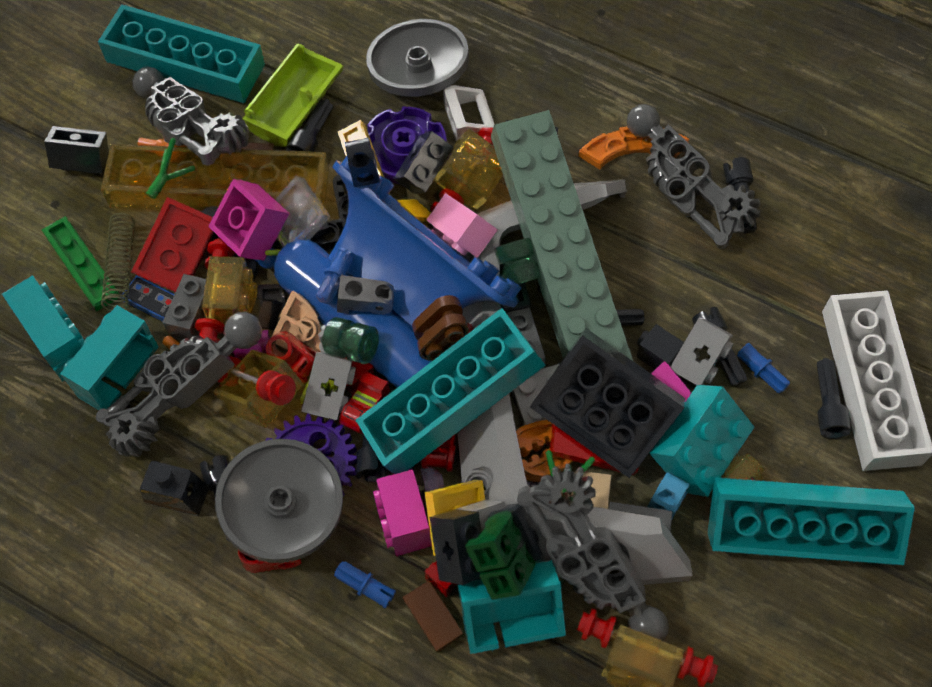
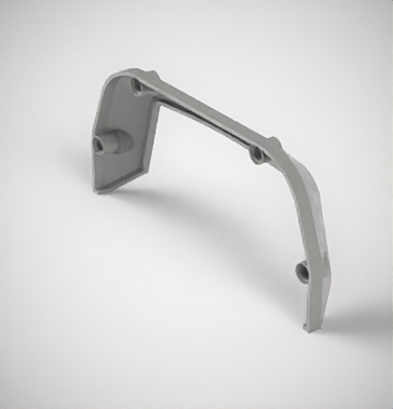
(492, 450)

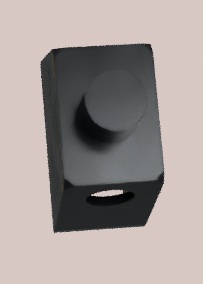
(169, 486)

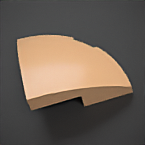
(300, 320)

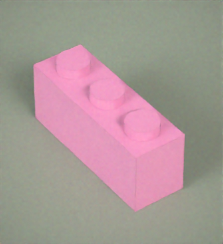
(460, 226)

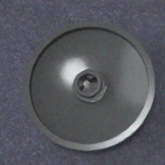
(417, 57)
(279, 500)

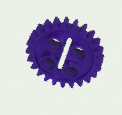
(337, 443)

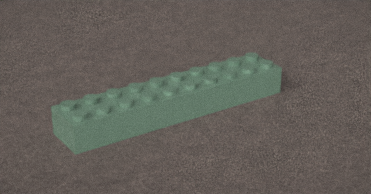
(559, 234)

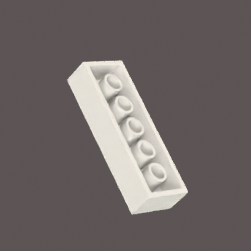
(876, 381)

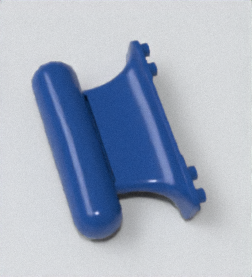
(397, 250)

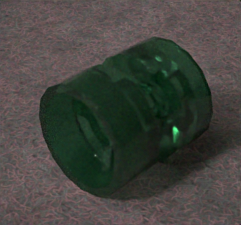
(517, 261)
(350, 340)

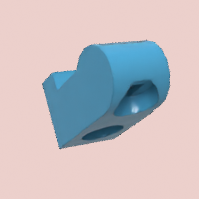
(669, 494)

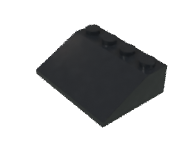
(608, 403)

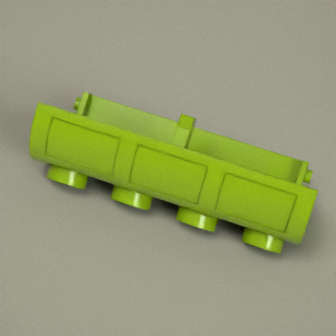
(290, 95)

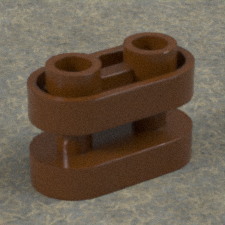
(439, 327)

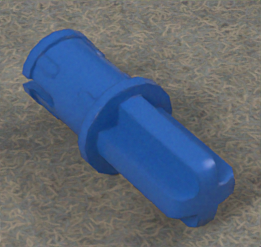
(332, 276)
(763, 368)
(364, 584)

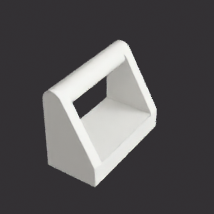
(458, 95)

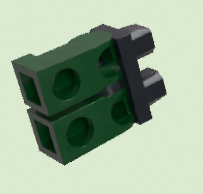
(505, 552)

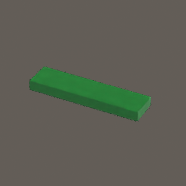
(78, 261)

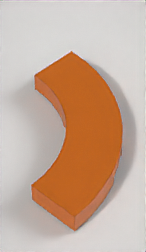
(615, 144)

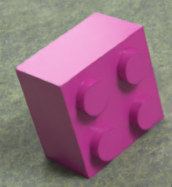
(248, 219)
(405, 516)

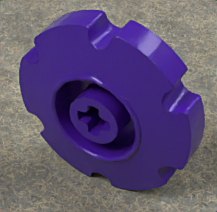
(396, 134)

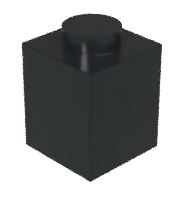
(658, 347)

